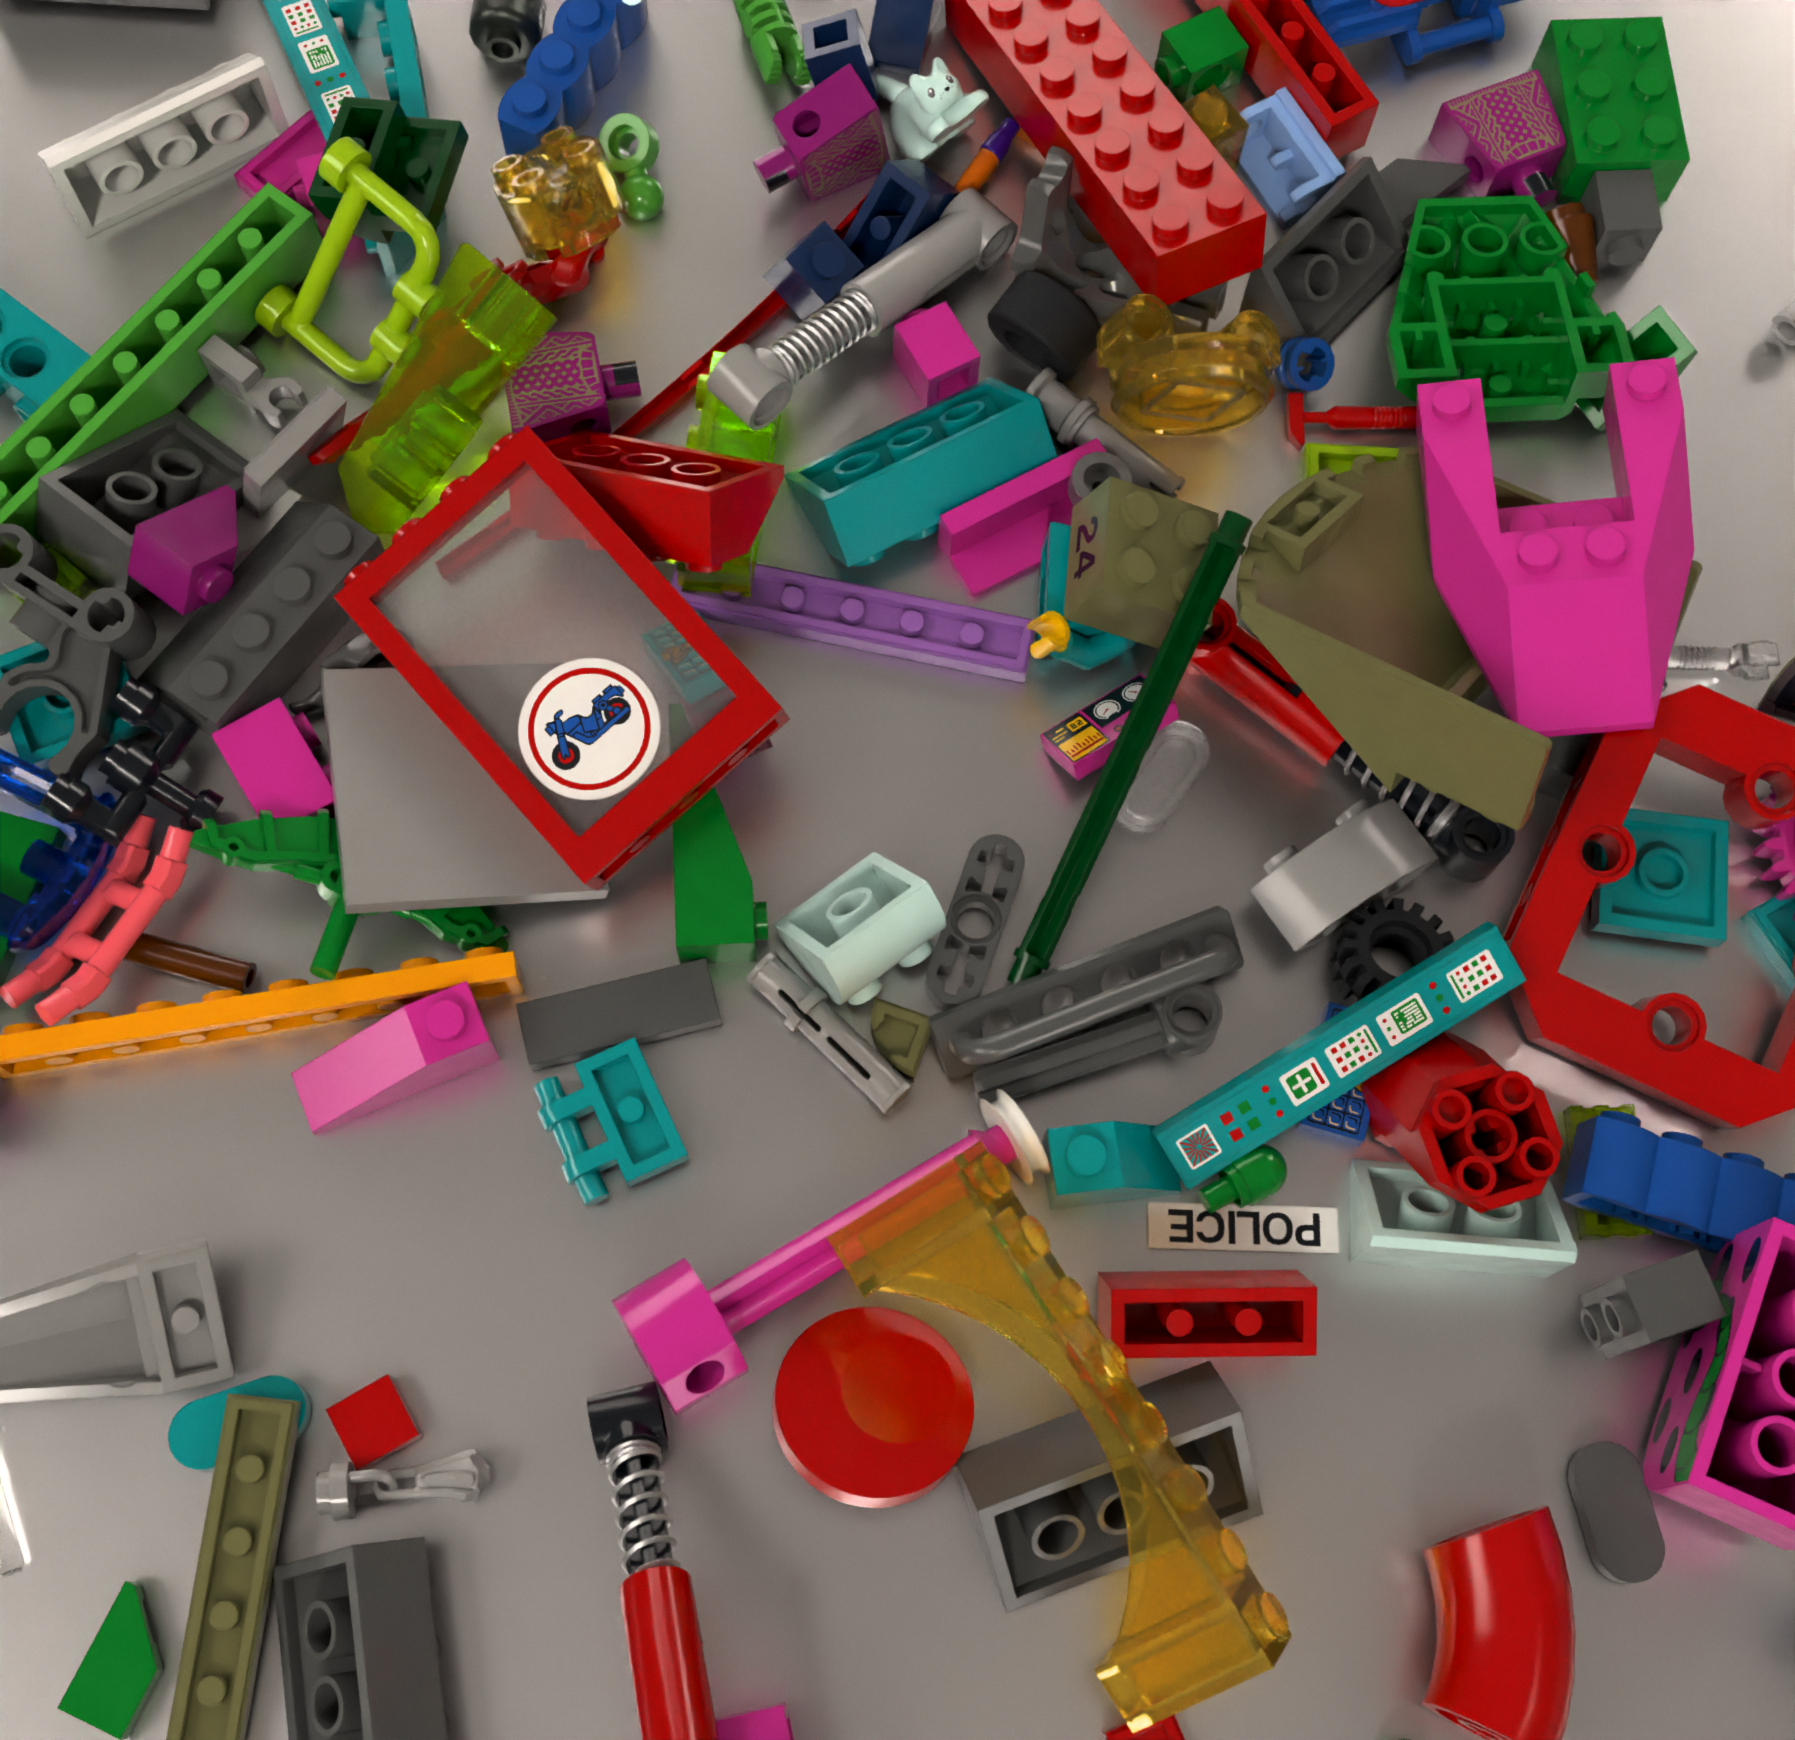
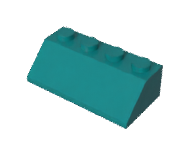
(920, 468)

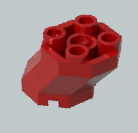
(1465, 1123)

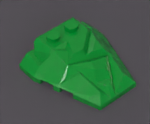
(1499, 304)

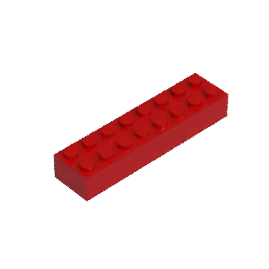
(1139, 158)

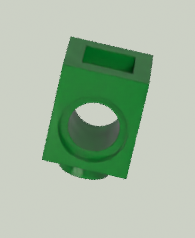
(1201, 55)

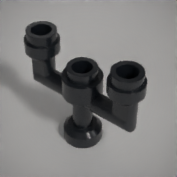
(135, 773)

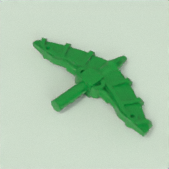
(311, 854)

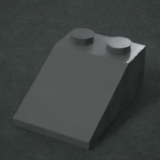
(99, 498)

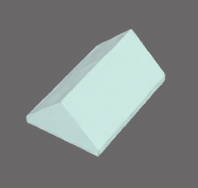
(1413, 1225)

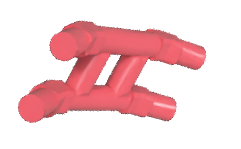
(76, 941)

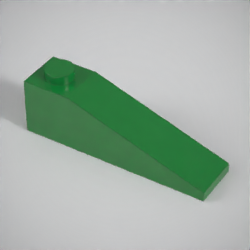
(713, 889)

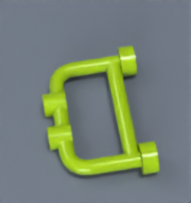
(284, 312)

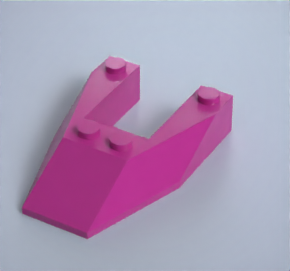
(1565, 598)

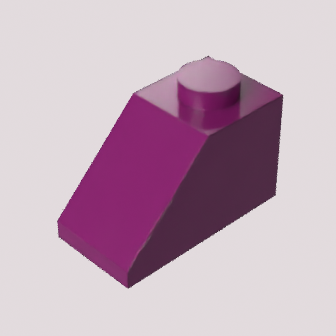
(188, 551)

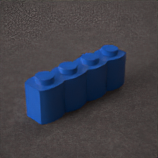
(568, 70)
(1672, 1182)

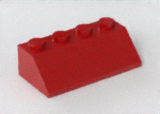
(673, 497)

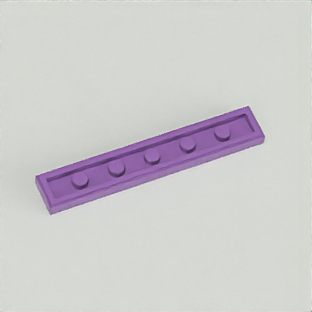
(874, 621)

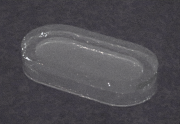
(1164, 777)

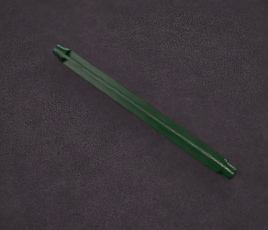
(1130, 747)

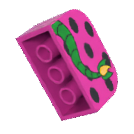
(1730, 1399)

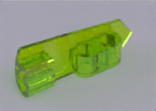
(442, 382)

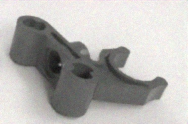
(80, 643)

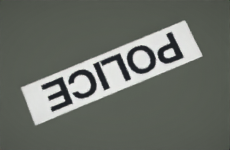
(1244, 1228)

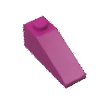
(396, 1058)

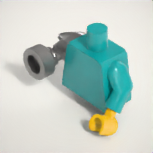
(1057, 636)

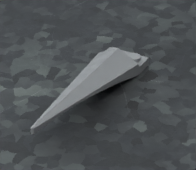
(117, 1330)

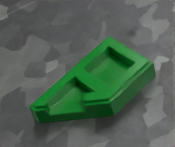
(117, 1669)

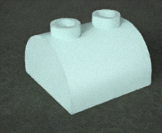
(863, 928)

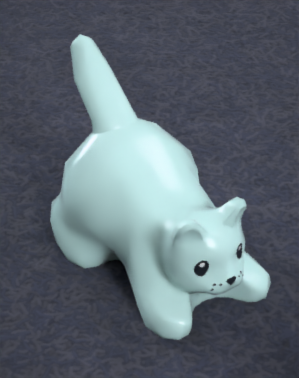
(929, 110)

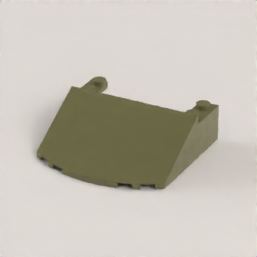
(1353, 615)

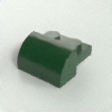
(407, 153)

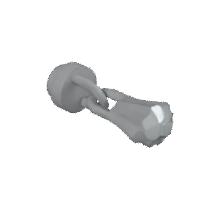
(452, 1477)

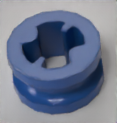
(1321, 364)

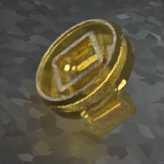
(1186, 380)

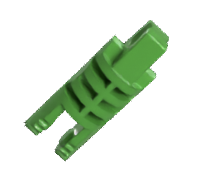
(773, 40)

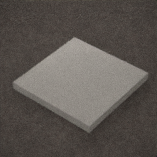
(421, 813)

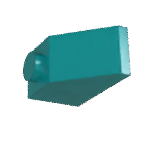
(1105, 1164)

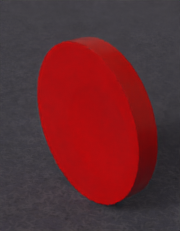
(872, 1407)

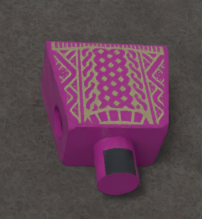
(1504, 138)
(826, 139)
(566, 388)

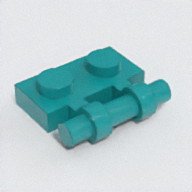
(630, 1113)

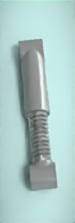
(966, 236)

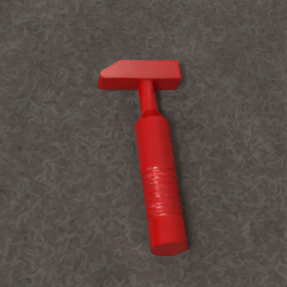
(1345, 418)

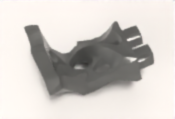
(1056, 248)

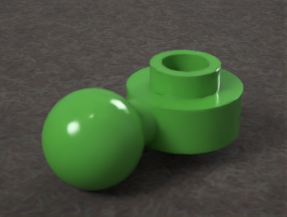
(640, 190)

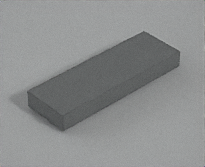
(609, 1013)

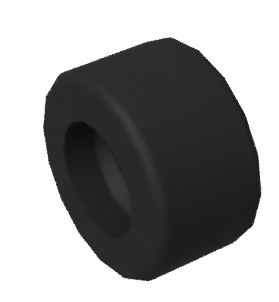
(1044, 325)

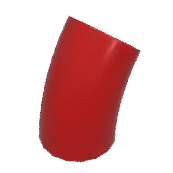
(1503, 1629)

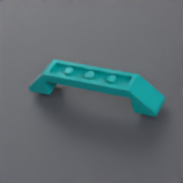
(405, 84)

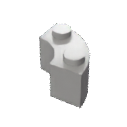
(1347, 868)

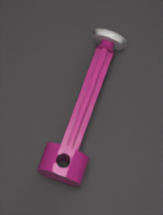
(689, 1330)

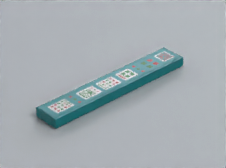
(316, 56)
(1338, 1054)

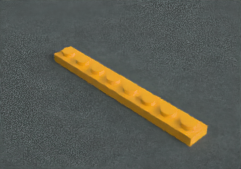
(232, 1017)

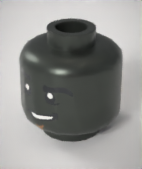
(509, 25)

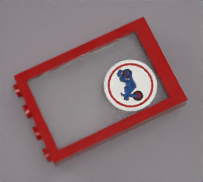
(560, 657)

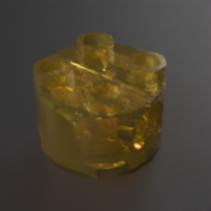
(559, 194)

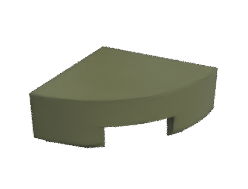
(899, 1036)

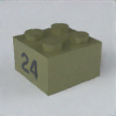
(1133, 559)

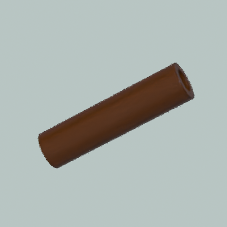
(192, 963)

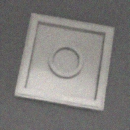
(286, 455)

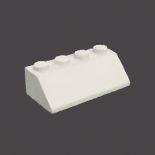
(166, 144)

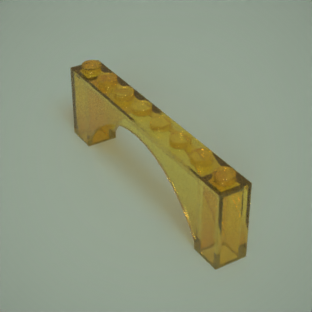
(1192, 1601)

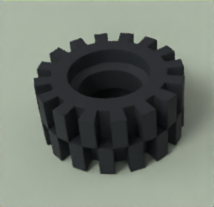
(1382, 926)

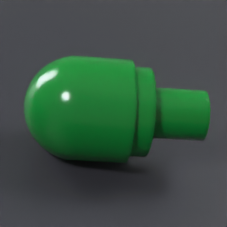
(1246, 1180)

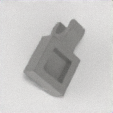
(241, 376)

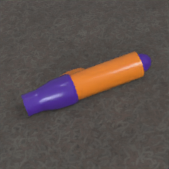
(989, 156)

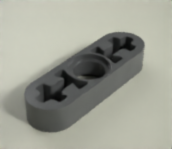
(973, 876)

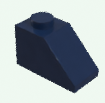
(903, 33)
(897, 208)

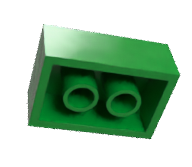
(1613, 101)

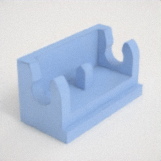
(1286, 158)

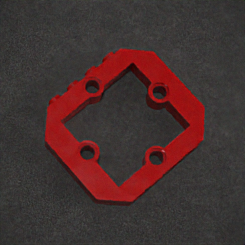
(1594, 1029)

